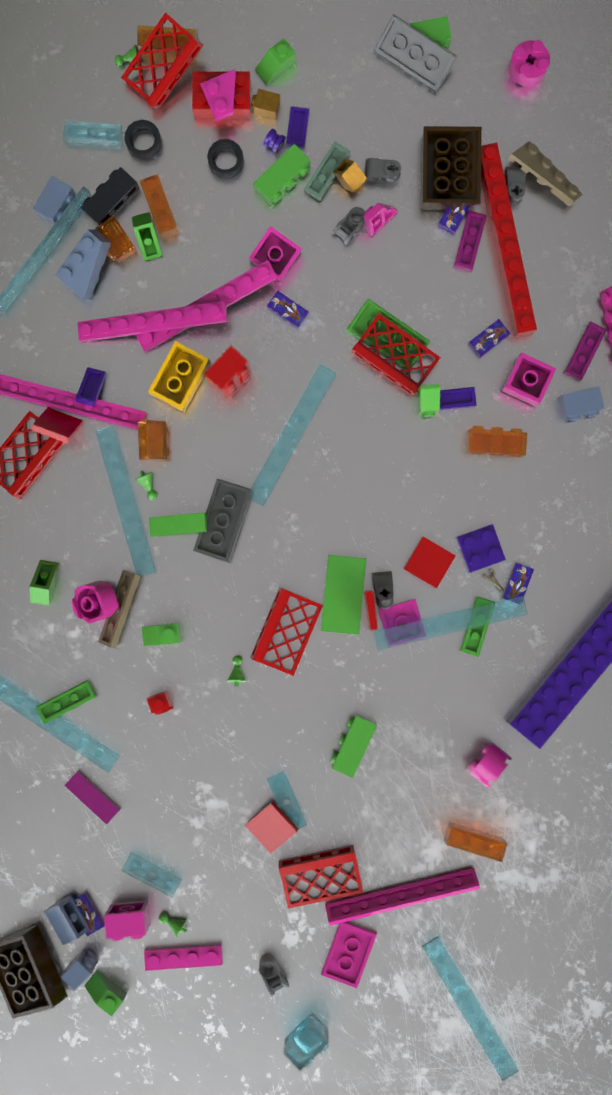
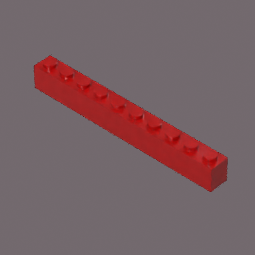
(506, 242)

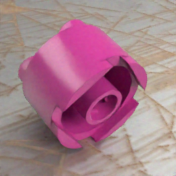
(529, 63)
(94, 601)
(489, 765)

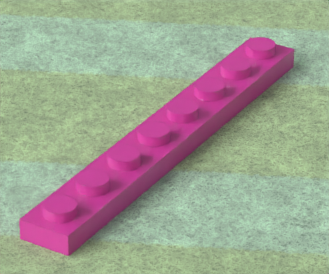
(229, 292)
(152, 321)
(67, 402)
(402, 896)

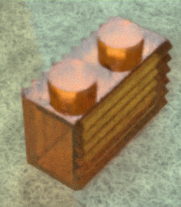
(120, 246)
(153, 440)

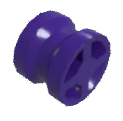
(274, 140)

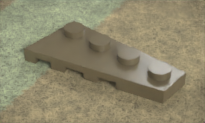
(547, 174)

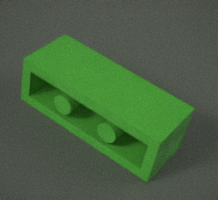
(282, 175)
(353, 745)

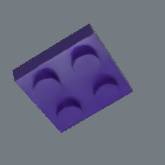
(480, 548)

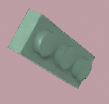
(324, 174)

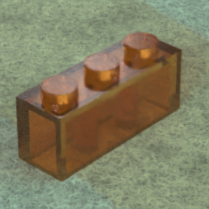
(144, 31)
(159, 207)
(496, 442)
(475, 841)

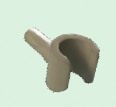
(494, 580)

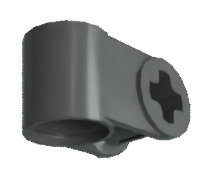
(379, 170)
(515, 182)
(347, 227)
(383, 588)
(273, 977)

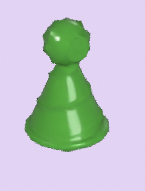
(129, 56)
(146, 481)
(236, 675)
(174, 924)

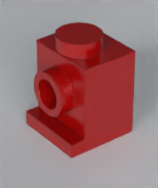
(160, 703)

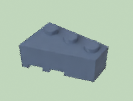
(84, 264)

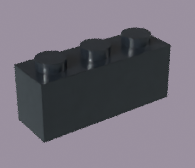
(110, 196)

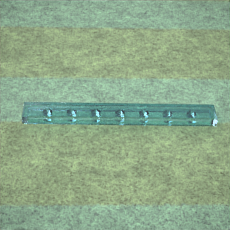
(43, 250)
(292, 434)
(125, 501)
(450, 623)
(59, 727)
(470, 1008)

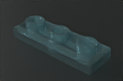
(81, 133)
(281, 791)
(162, 881)

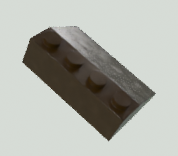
(451, 167)
(28, 974)

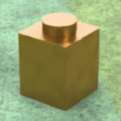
(266, 103)
(349, 175)

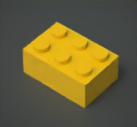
(179, 376)

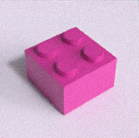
(276, 249)
(528, 379)
(127, 920)

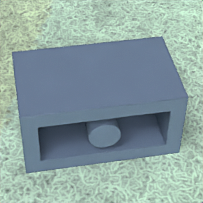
(54, 200)
(581, 403)
(66, 920)
(79, 969)

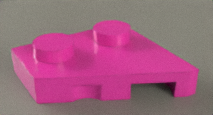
(220, 94)
(378, 216)

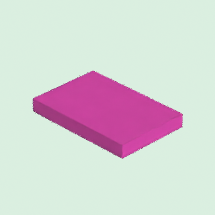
(349, 953)

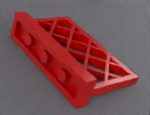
(176, 68)
(387, 369)
(33, 467)
(270, 626)
(314, 862)

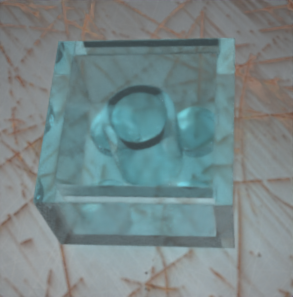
(306, 1042)

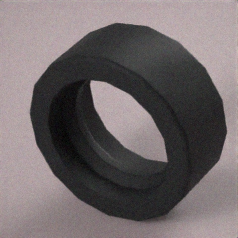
(143, 125)
(225, 144)

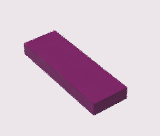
(470, 240)
(585, 351)
(92, 797)

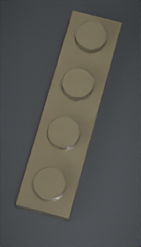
(124, 594)

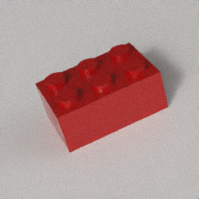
(242, 98)
(228, 372)

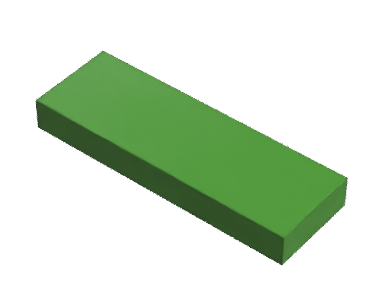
(177, 524)
(475, 636)
(65, 702)

